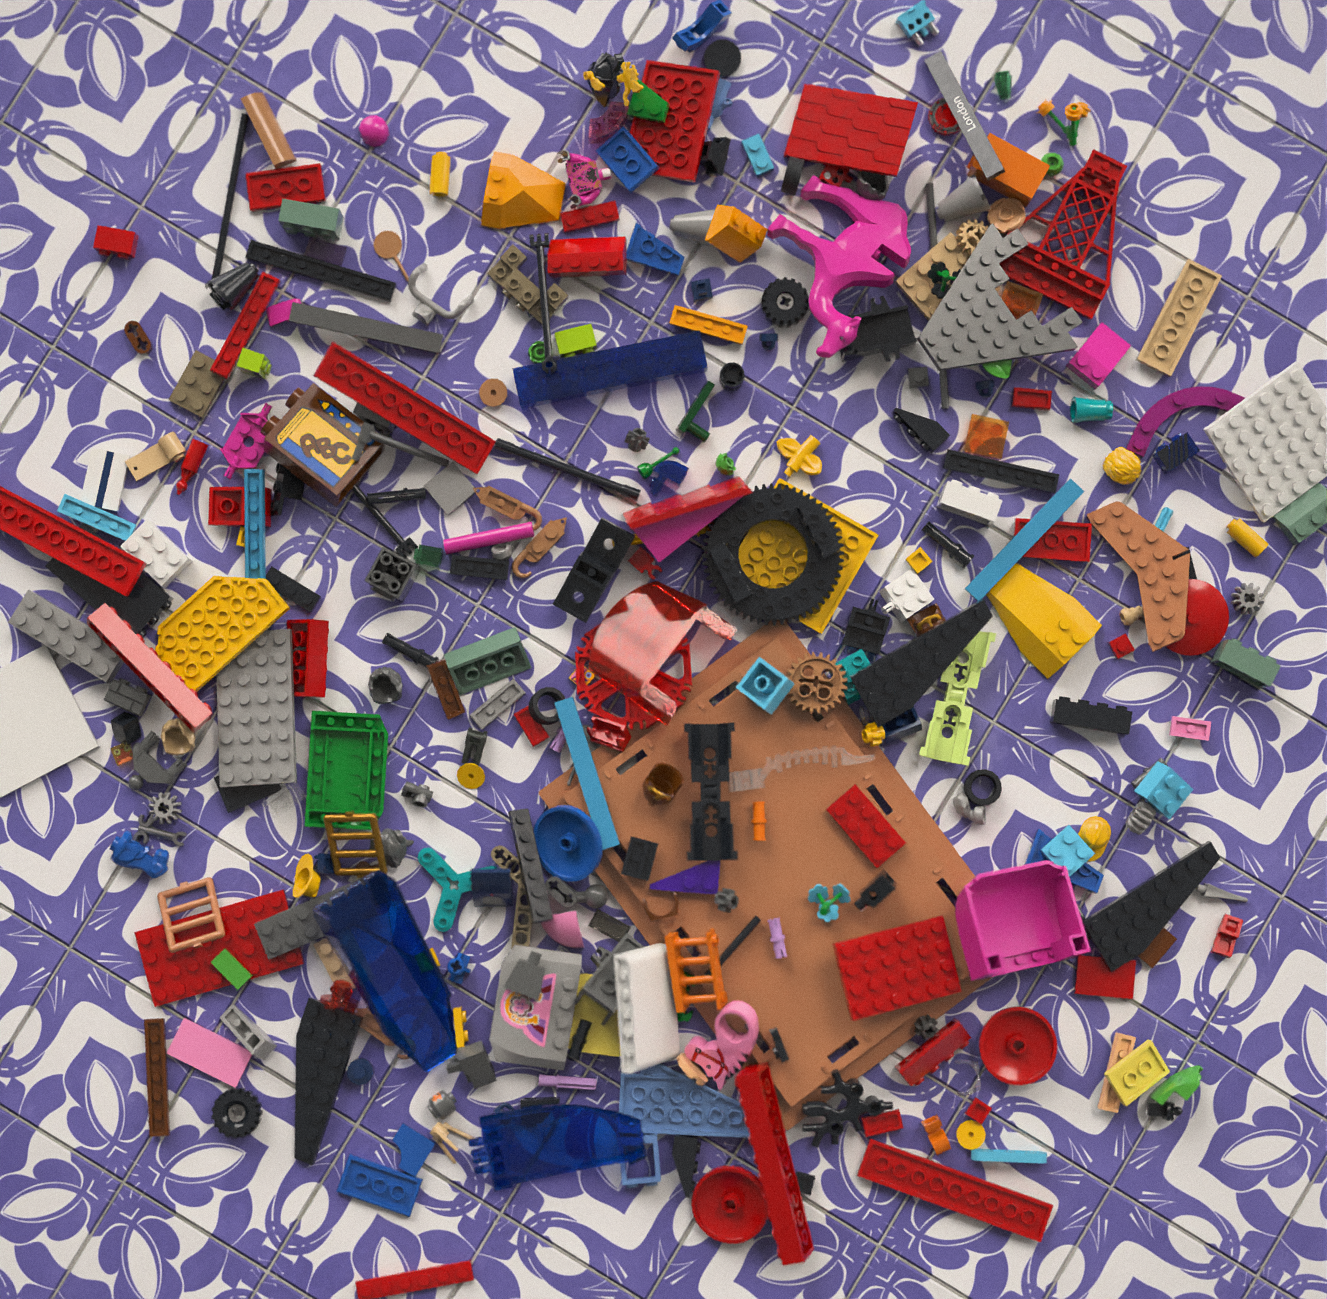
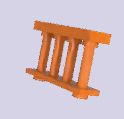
(680, 981)

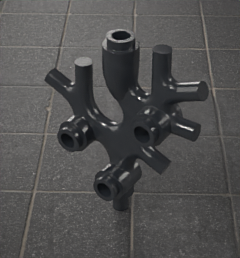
(851, 1112)

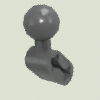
(594, 896)

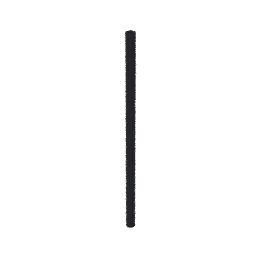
(230, 195)

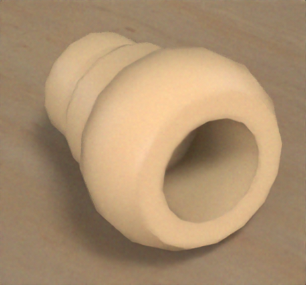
(1129, 615)

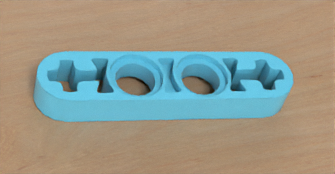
(1009, 1155)

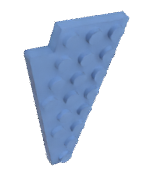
(676, 1105)

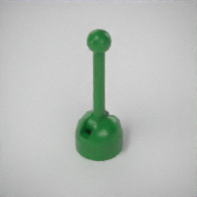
(646, 469)

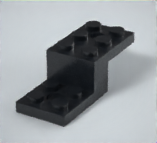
(594, 570)

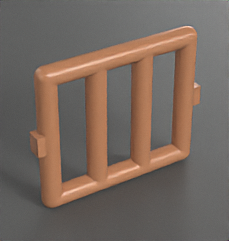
(167, 912)

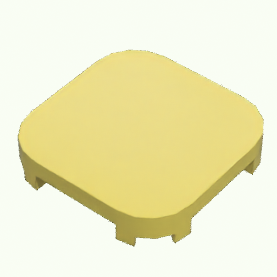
(601, 1039)

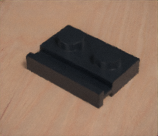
(639, 858)

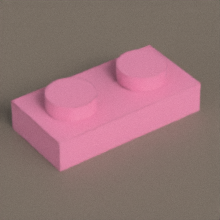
(1190, 728)

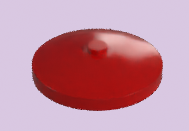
(1205, 619)
(1017, 1045)
(729, 1204)

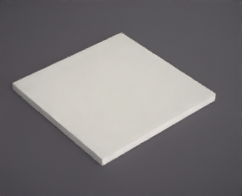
(38, 721)

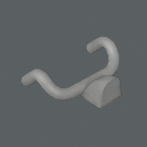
(427, 308)

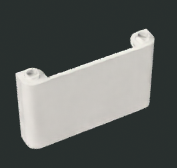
(645, 1008)

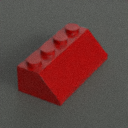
(587, 257)
(311, 676)
(933, 1052)

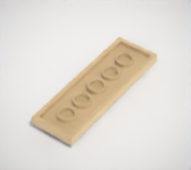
(1179, 318)

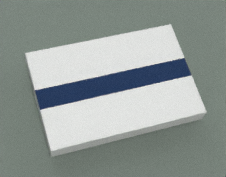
(105, 479)

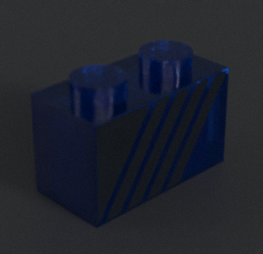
(1175, 453)

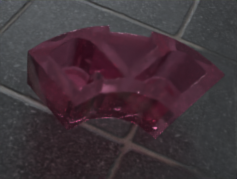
(609, 123)

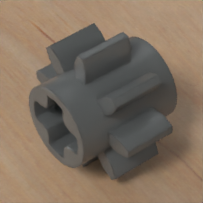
(637, 439)
(726, 900)
(926, 1026)

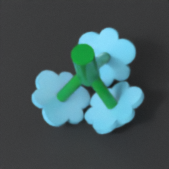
(827, 909)

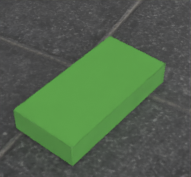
(231, 969)

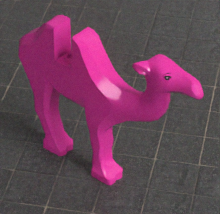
(850, 258)

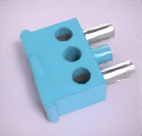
(914, 14)

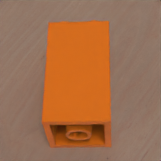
(1021, 174)

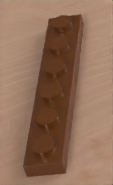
(157, 1077)

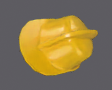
(1096, 834)
(306, 879)

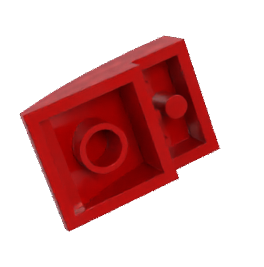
(228, 506)

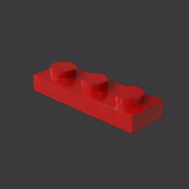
(589, 216)

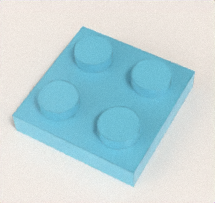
(1067, 850)

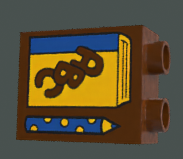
(318, 443)

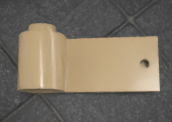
(159, 455)

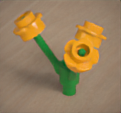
(1073, 113)

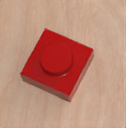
(1121, 646)
(978, 1110)

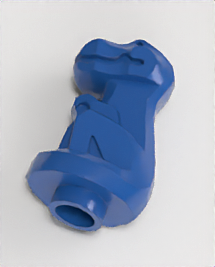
(133, 855)

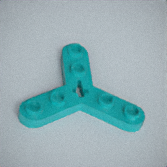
(449, 897)

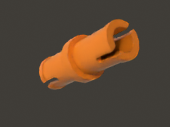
(759, 821)

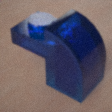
(670, 471)

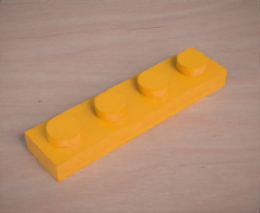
(708, 324)

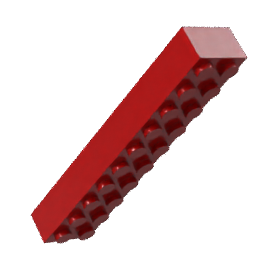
(774, 1163)

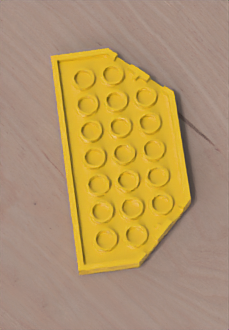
(217, 626)

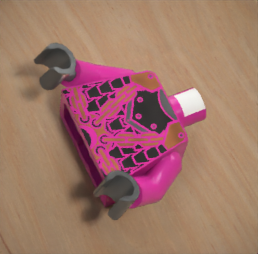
(583, 178)

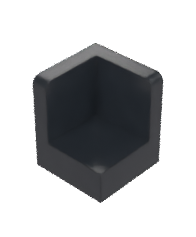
(126, 728)

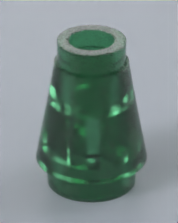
(1003, 83)

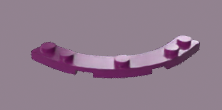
(1173, 403)

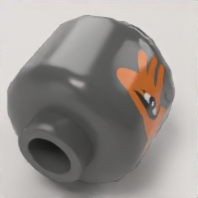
(442, 1105)

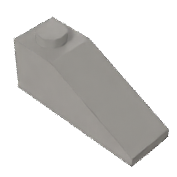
(248, 1032)

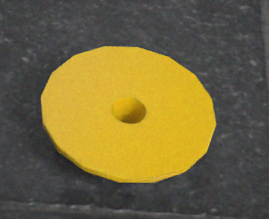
(470, 776)
(971, 1134)

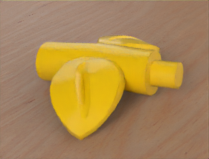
(800, 455)

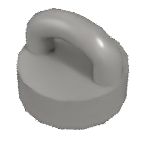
(501, 551)

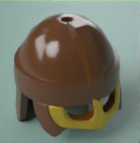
(926, 619)
(662, 784)

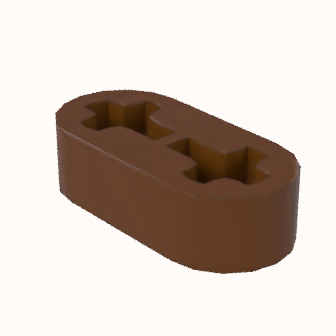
(141, 335)

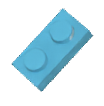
(757, 155)

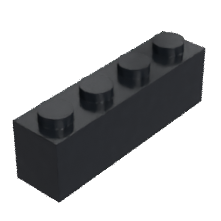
(1091, 716)

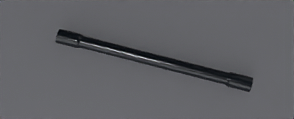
(623, 489)

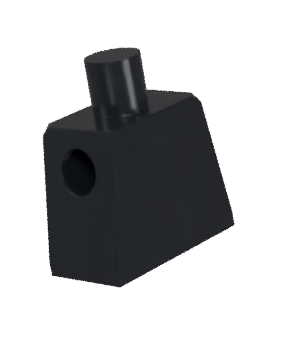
(882, 884)

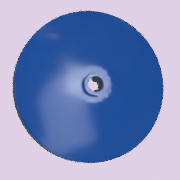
(568, 843)

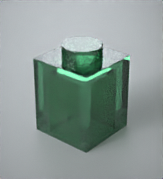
(428, 556)

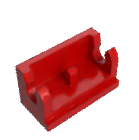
(609, 733)

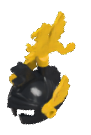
(606, 78)

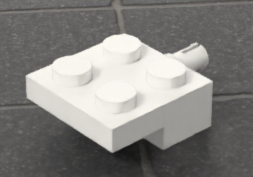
(905, 595)

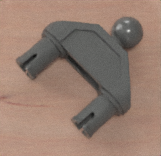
(149, 768)

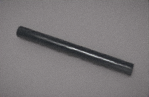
(736, 942)

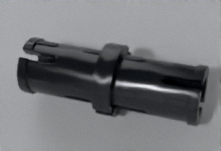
(579, 1039)

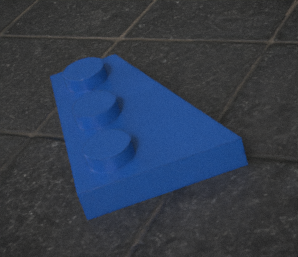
(652, 252)

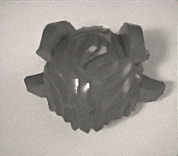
(394, 846)

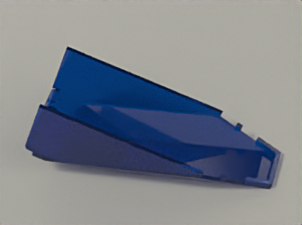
(391, 967)

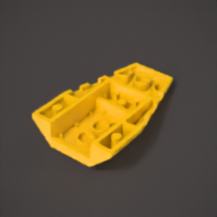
(1041, 619)

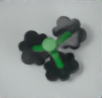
(941, 273)

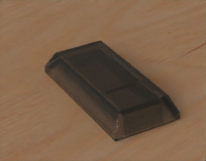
(609, 925)

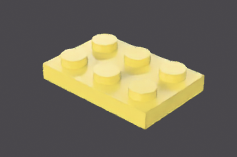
(1137, 1072)

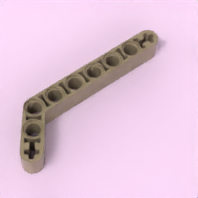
(520, 908)

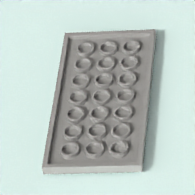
(258, 714)

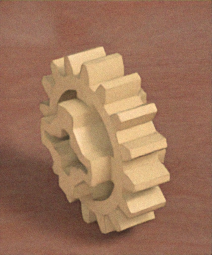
(969, 240)

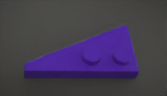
(697, 879)

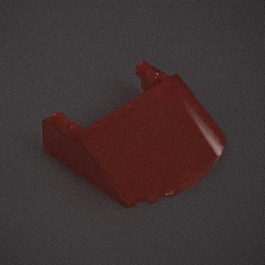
(640, 638)

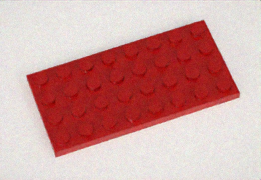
(191, 971)

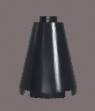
(232, 286)

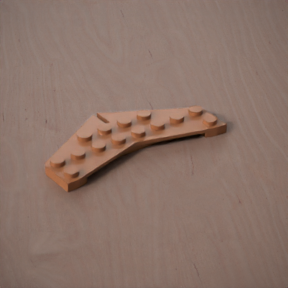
(1160, 578)

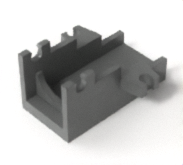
(602, 984)

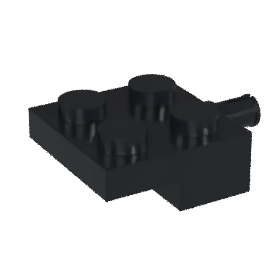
(866, 629)

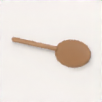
(388, 246)

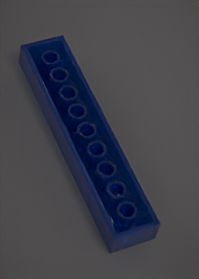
(611, 369)

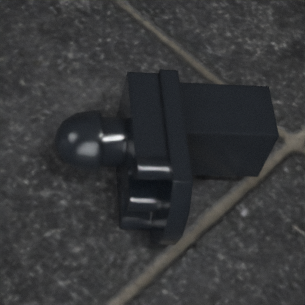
(1166, 1110)

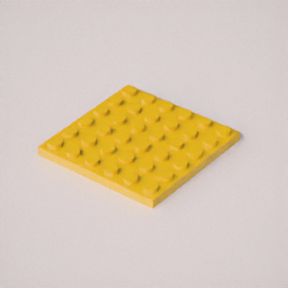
(777, 555)

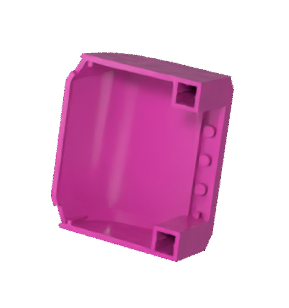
(1019, 920)

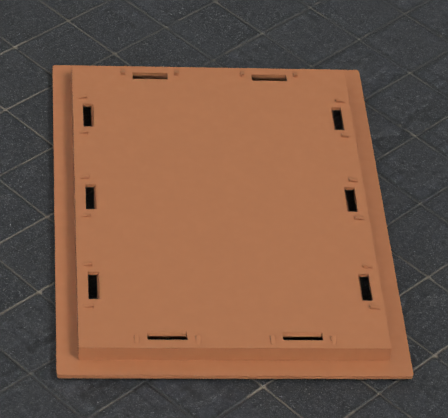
(774, 876)

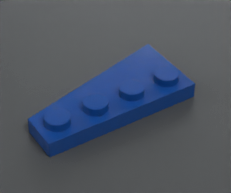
(1085, 877)

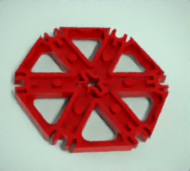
(601, 690)

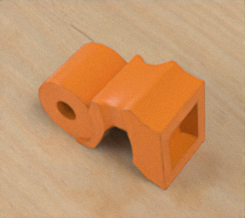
(936, 1134)

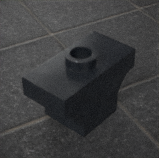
(715, 156)

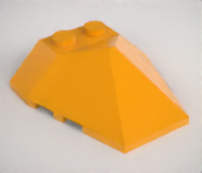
(520, 194)

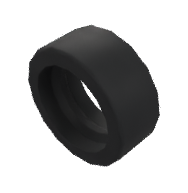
(792, 175)
(533, 705)
(968, 789)

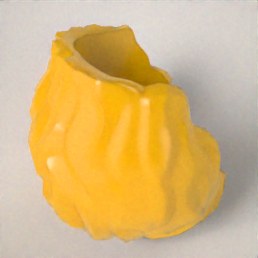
(1122, 466)

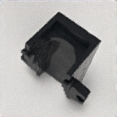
(880, 331)

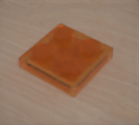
(986, 436)

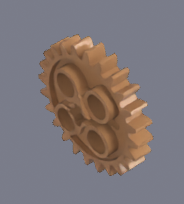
(819, 666)

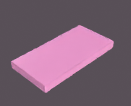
(210, 1052)

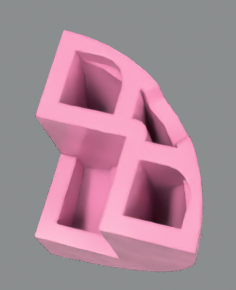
(564, 929)

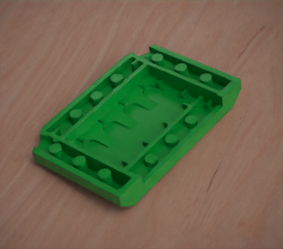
(346, 767)

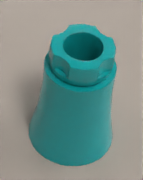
(1090, 410)

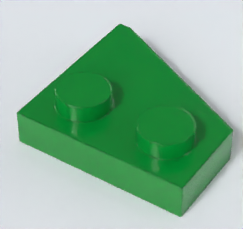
(648, 105)

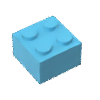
(765, 685)
(1163, 790)

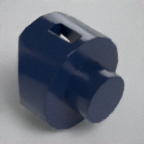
(360, 1071)

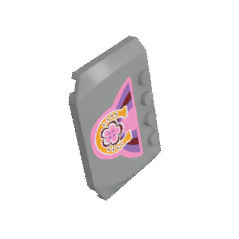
(530, 1029)

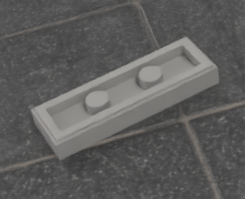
(497, 704)

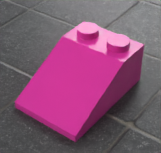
(1098, 356)

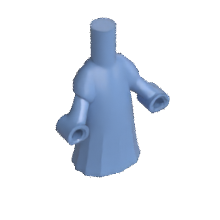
(720, 100)

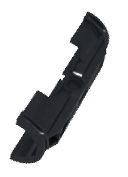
(722, 844)

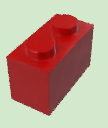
(116, 242)

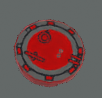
(942, 119)

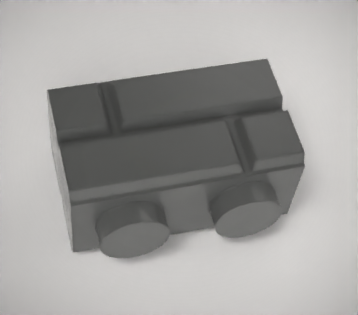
(127, 697)

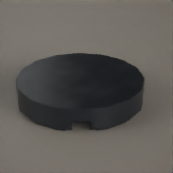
(722, 56)

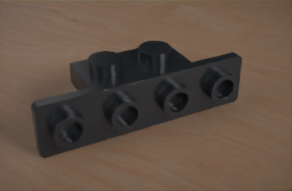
(285, 486)

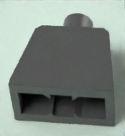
(527, 977)

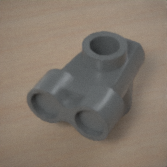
(420, 794)

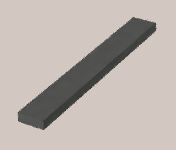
(365, 328)

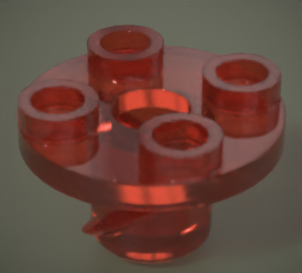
(340, 997)

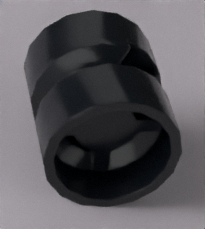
(731, 376)

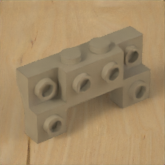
(520, 288)

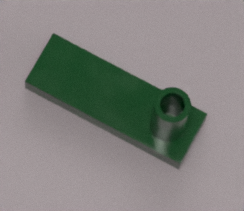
(687, 424)

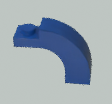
(703, 27)

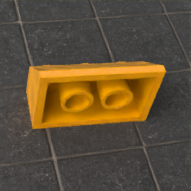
(735, 233)

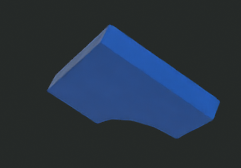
(413, 1149)

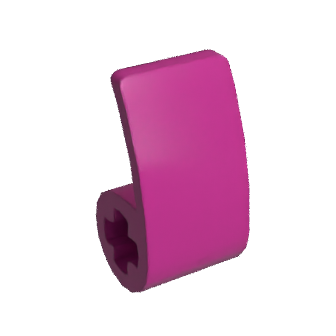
(280, 312)

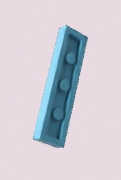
(96, 517)

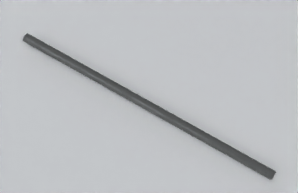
(933, 241)

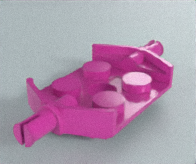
(234, 449)

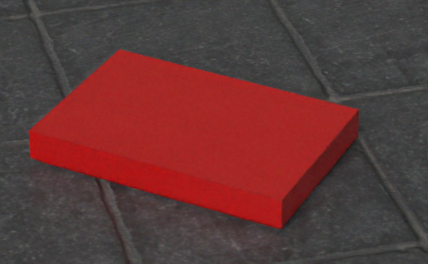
(1097, 980)

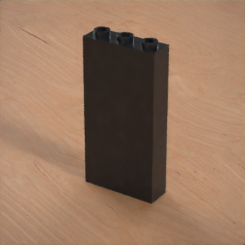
(138, 609)

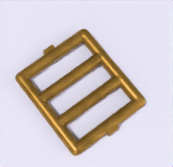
(336, 854)

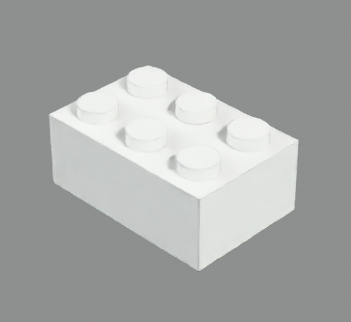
(969, 502)
(160, 553)

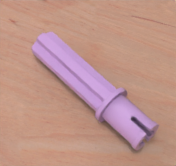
(567, 1082)

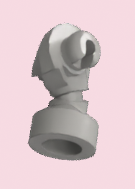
(962, 806)

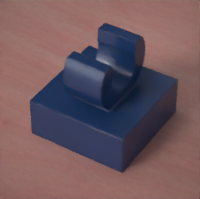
(701, 289)
(324, 863)

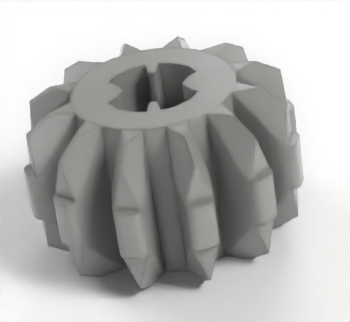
(1254, 597)
(166, 800)
(1140, 817)

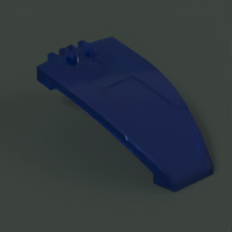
(554, 1141)

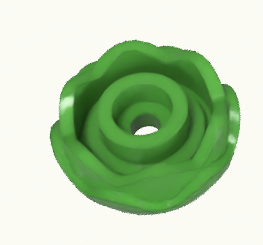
(1057, 160)
(534, 352)
(725, 464)

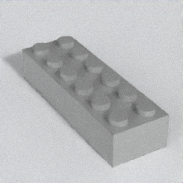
(65, 635)

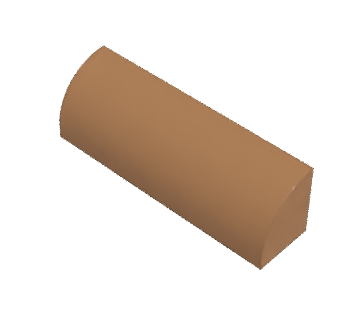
(268, 129)

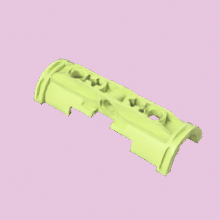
(956, 747)

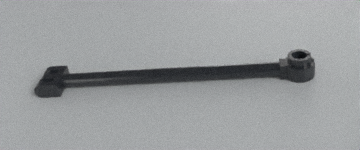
(540, 245)
(403, 544)

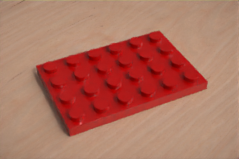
(680, 140)
(897, 967)

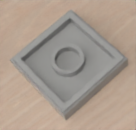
(450, 488)

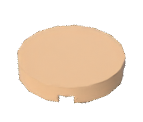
(1006, 215)
(692, 1070)

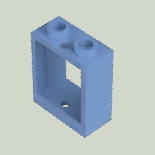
(649, 1180)

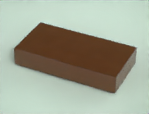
(1157, 948)

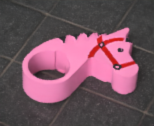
(728, 1054)

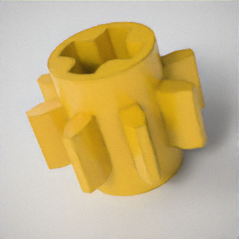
(873, 734)

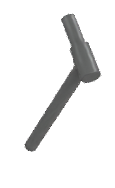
(368, 434)

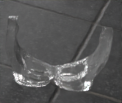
(977, 1087)

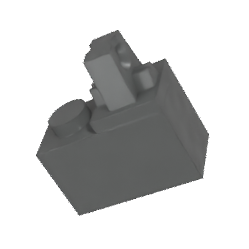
(474, 1063)

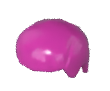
(374, 130)

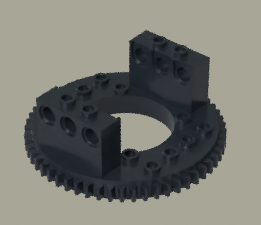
(773, 603)

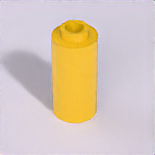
(440, 174)
(1246, 537)

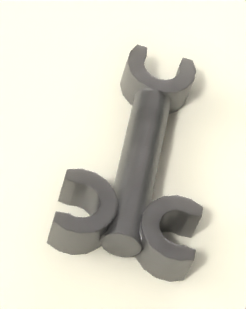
(144, 830)

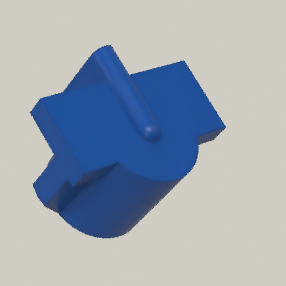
(458, 968)

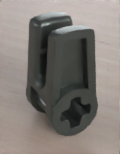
(479, 743)

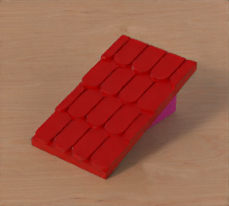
(850, 129)
(677, 518)

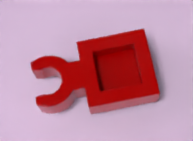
(642, 561)

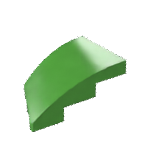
(1182, 1083)

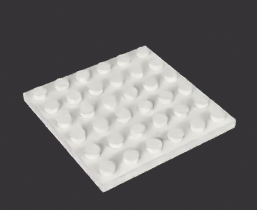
(1274, 441)

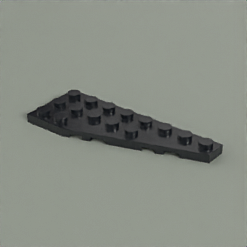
(905, 674)
(1138, 916)
(322, 1056)

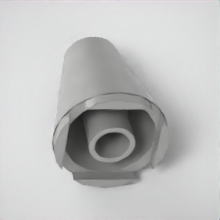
(963, 201)
(693, 225)

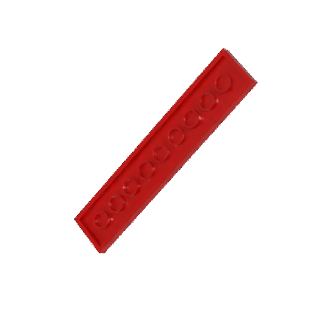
(404, 408)
(69, 543)
(955, 1190)

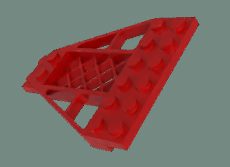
(1058, 277)

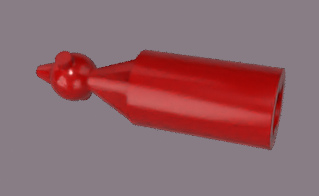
(191, 463)

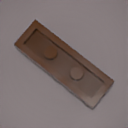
(445, 689)

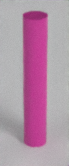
(488, 538)

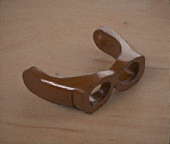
(674, 912)

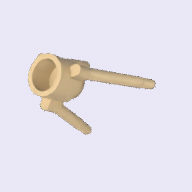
(440, 1134)

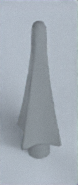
(1211, 891)

